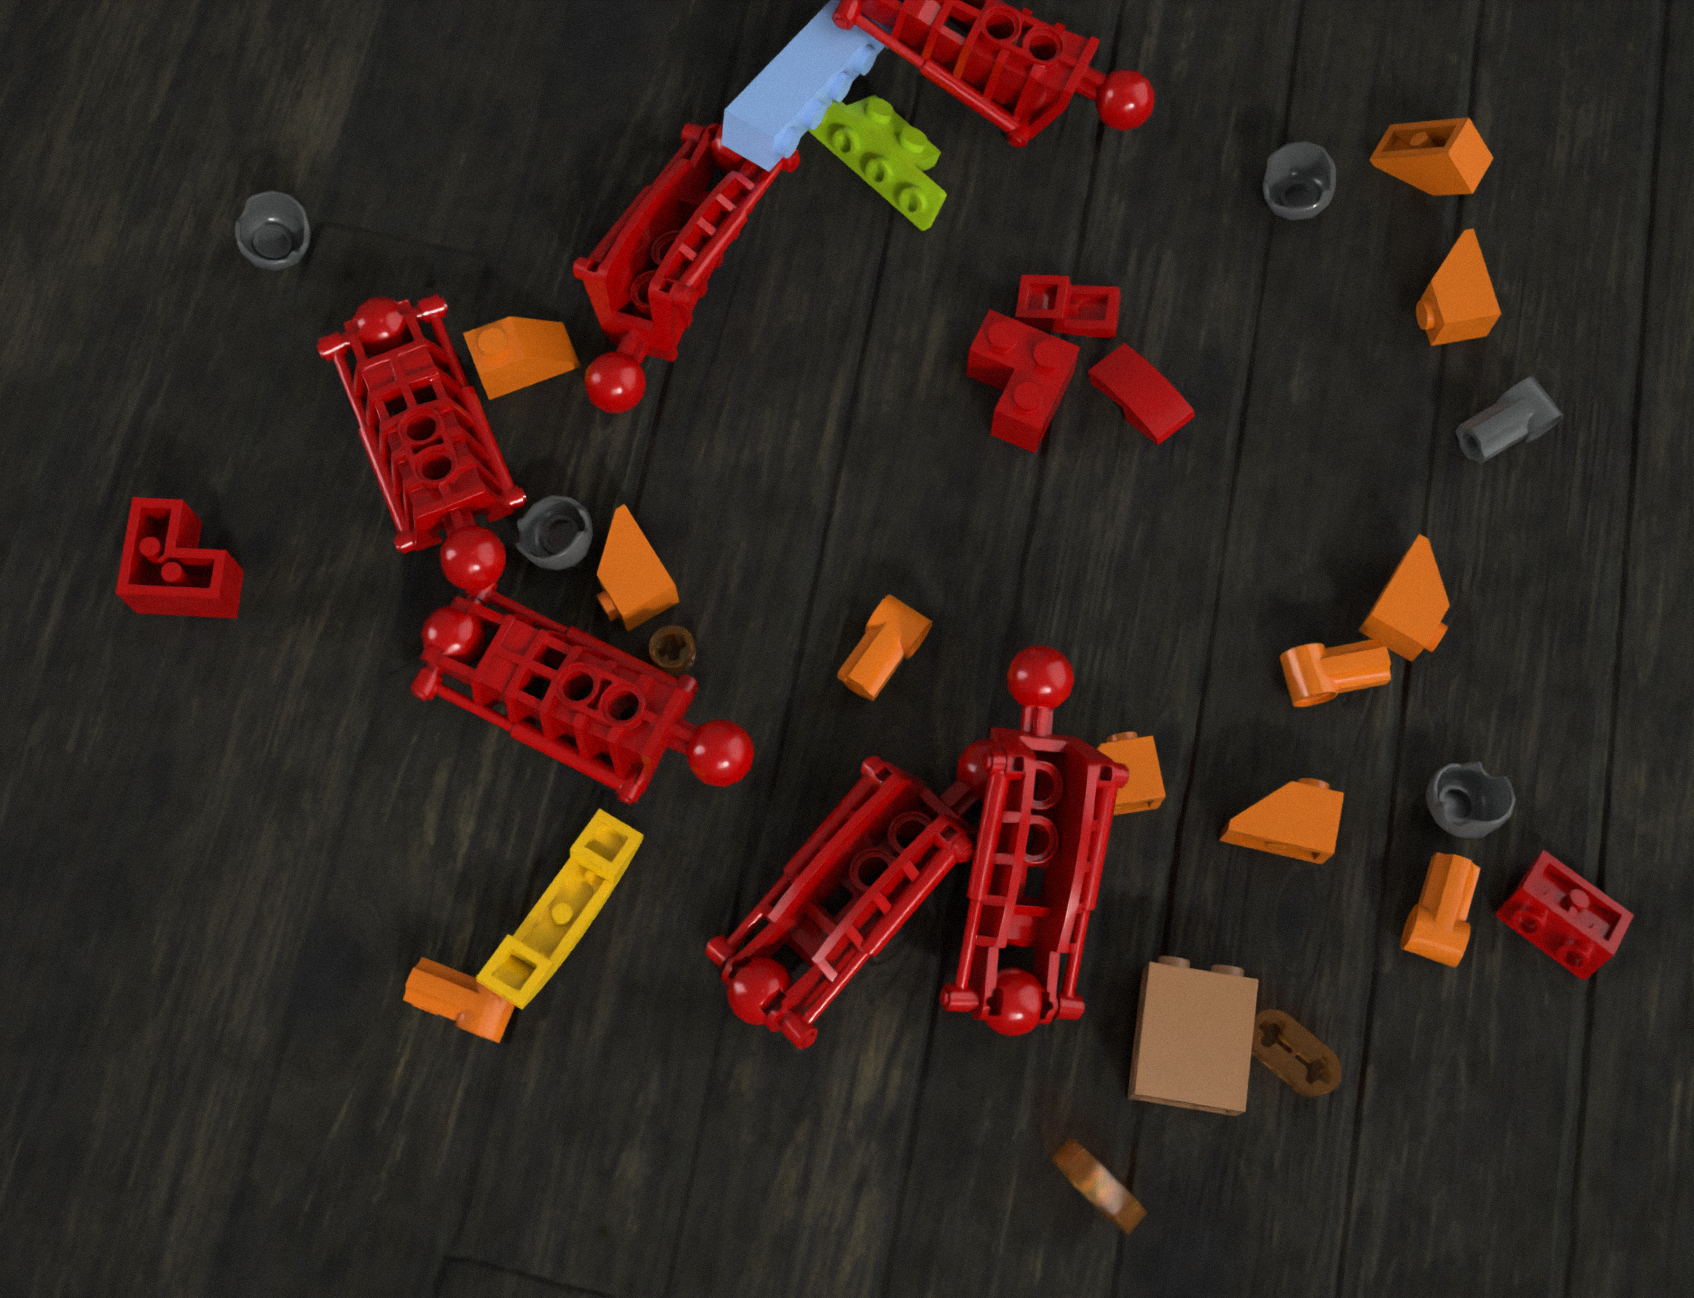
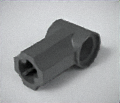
(1518, 414)

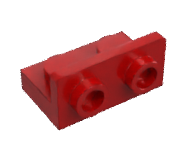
(1565, 916)

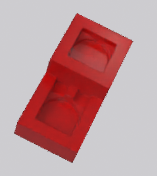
(1065, 308)
(1143, 392)

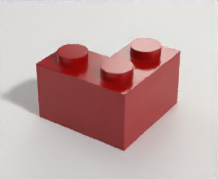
(1029, 369)
(166, 570)

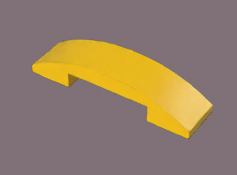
(563, 912)

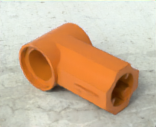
(890, 636)
(1320, 673)
(1438, 921)
(458, 999)

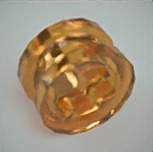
(658, 646)

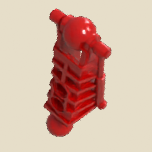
(1009, 64)
(651, 273)
(428, 438)
(456, 637)
(1070, 840)
(848, 847)

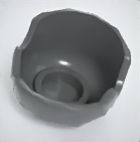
(1299, 180)
(273, 230)
(555, 533)
(1469, 800)

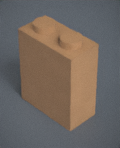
(1193, 1036)

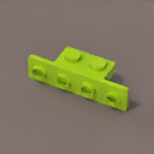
(885, 155)

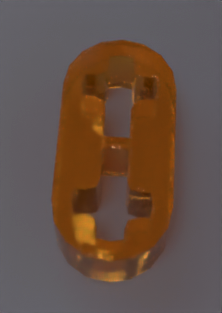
(1301, 1043)
(1099, 1186)

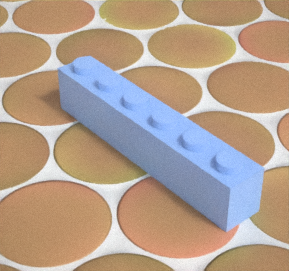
(798, 88)

